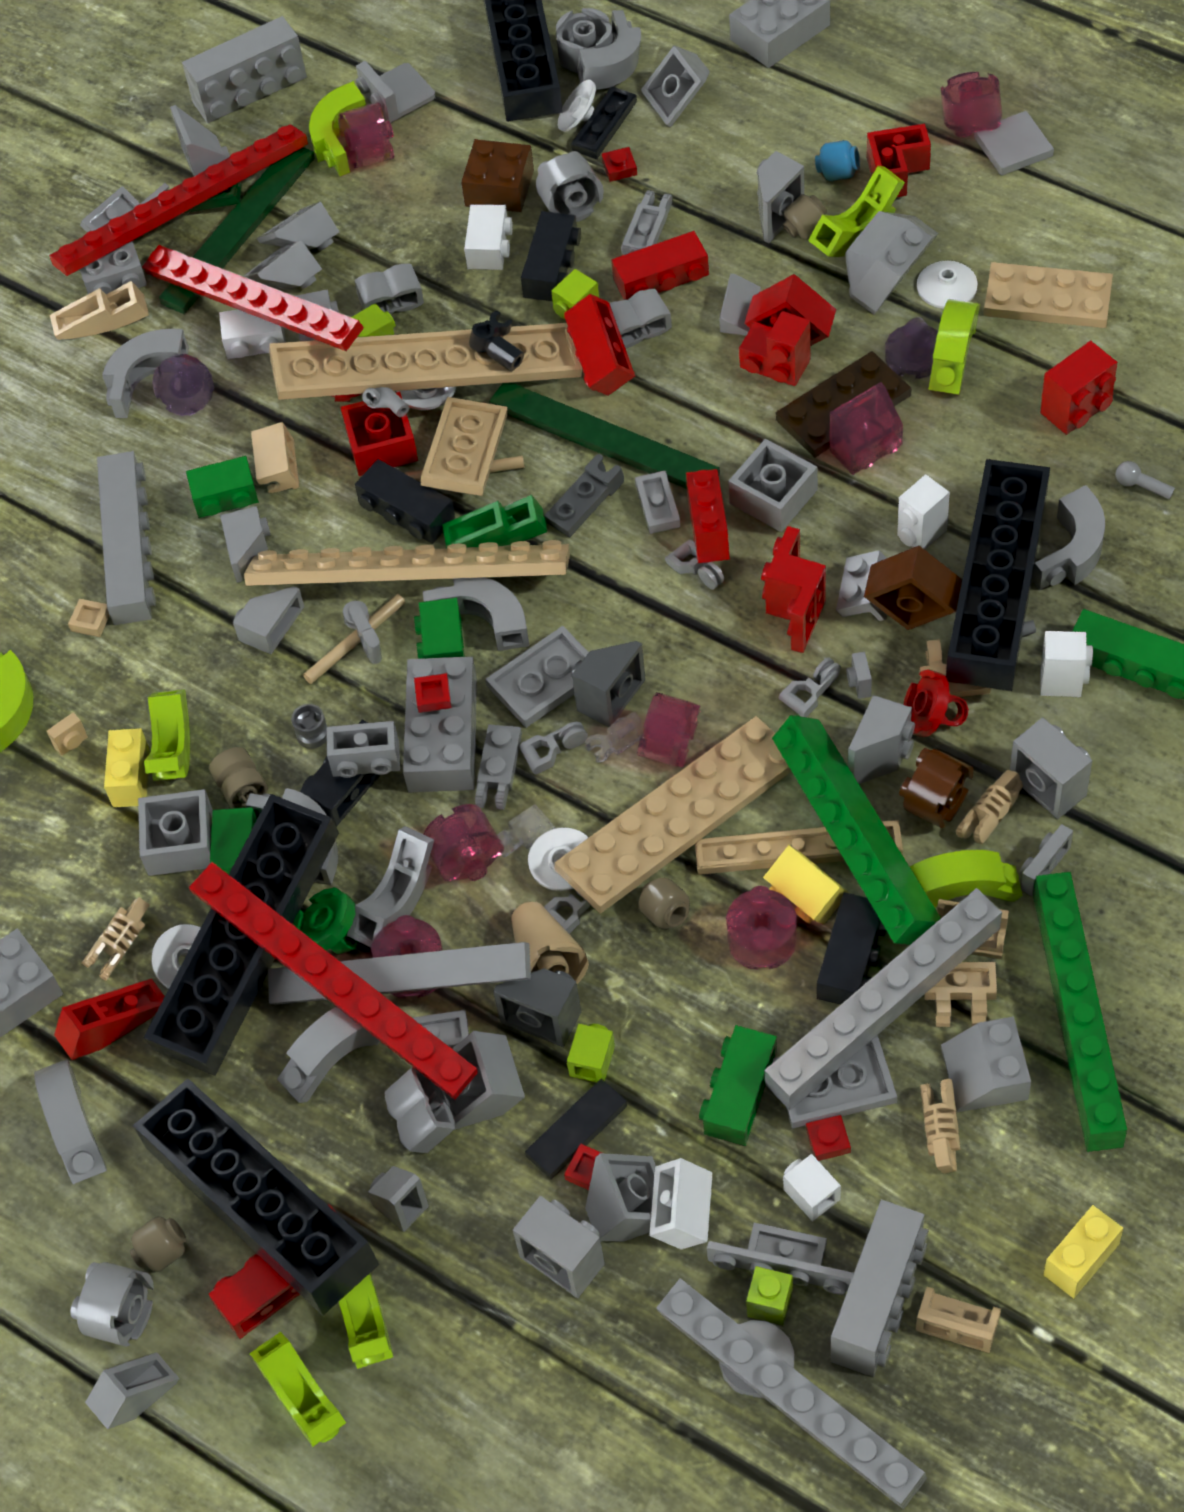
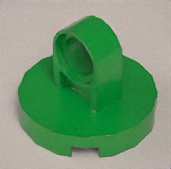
(329, 920)

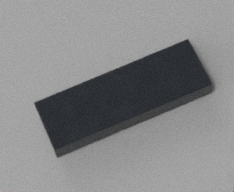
(604, 122)
(576, 1126)

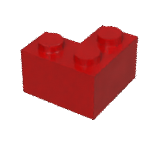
(900, 151)
(796, 298)
(778, 350)

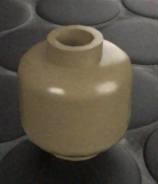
(803, 216)
(664, 903)
(157, 1243)

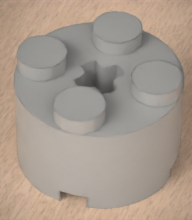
(581, 31)
(569, 185)
(113, 1303)

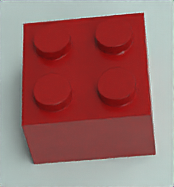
(1078, 387)
(378, 435)

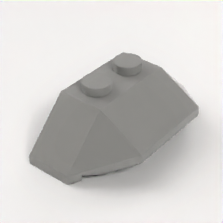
(884, 256)

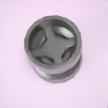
(309, 726)

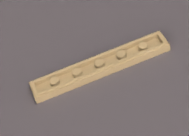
(763, 849)

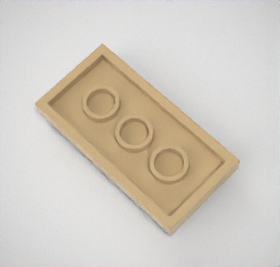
(1048, 295)
(464, 446)

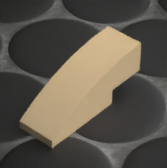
(100, 312)

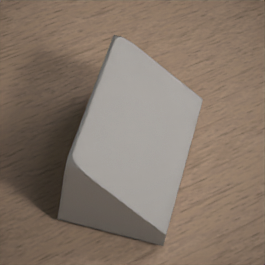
(736, 305)

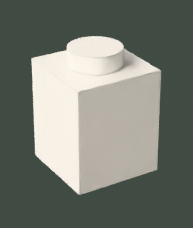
(811, 1186)

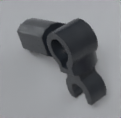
(486, 338)

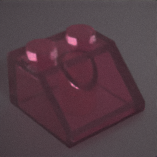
(865, 429)

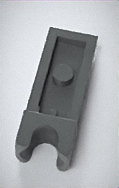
(584, 496)

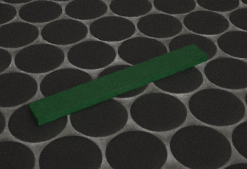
(242, 221)
(597, 434)

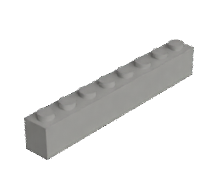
(882, 999)
(792, 1394)

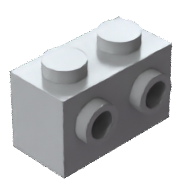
(113, 271)
(363, 749)

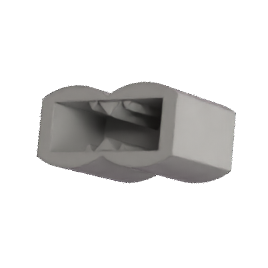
(391, 290)
(641, 317)
(419, 1111)

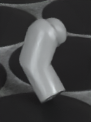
(385, 398)

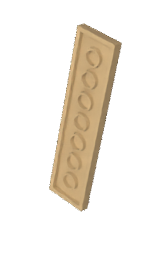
(674, 816)

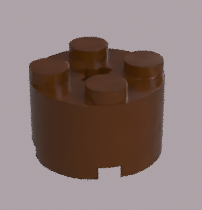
(936, 787)

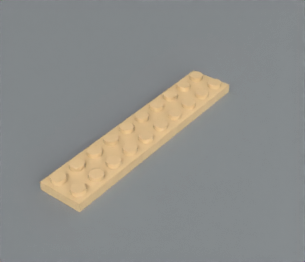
(418, 362)
(401, 564)

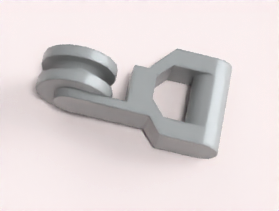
(708, 572)
(357, 617)
(825, 672)
(571, 735)
(577, 906)

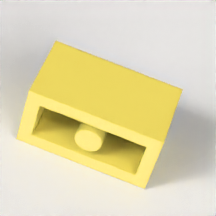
(125, 767)
(805, 886)
(1083, 1251)

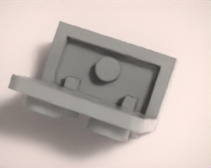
(396, 90)

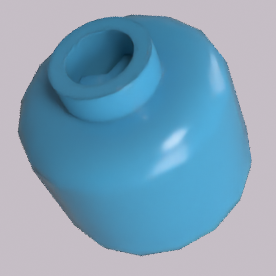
(838, 160)

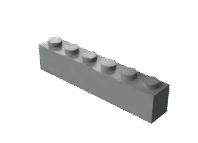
(124, 538)

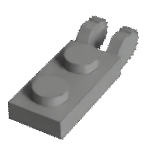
(646, 223)
(498, 763)

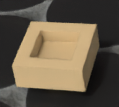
(89, 618)
(67, 734)

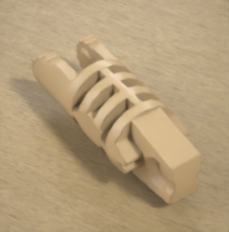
(991, 807)
(118, 936)
(941, 1126)

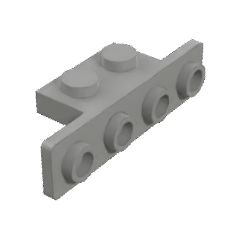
(115, 206)
(783, 1252)

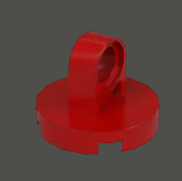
(930, 701)

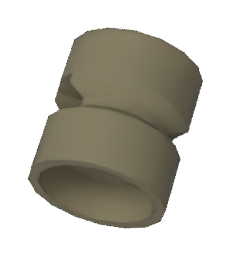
(237, 776)

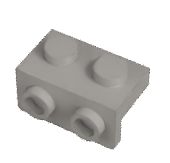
(853, 585)

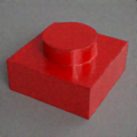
(619, 164)
(432, 692)
(828, 1138)
(581, 1166)

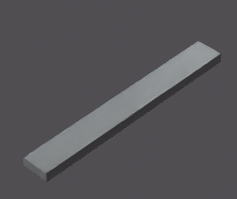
(417, 971)

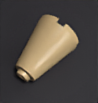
(549, 942)

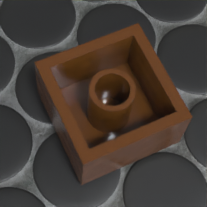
(498, 174)
(913, 588)

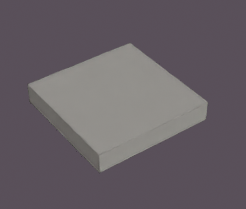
(1014, 143)

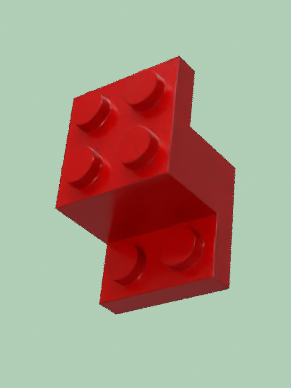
(794, 588)

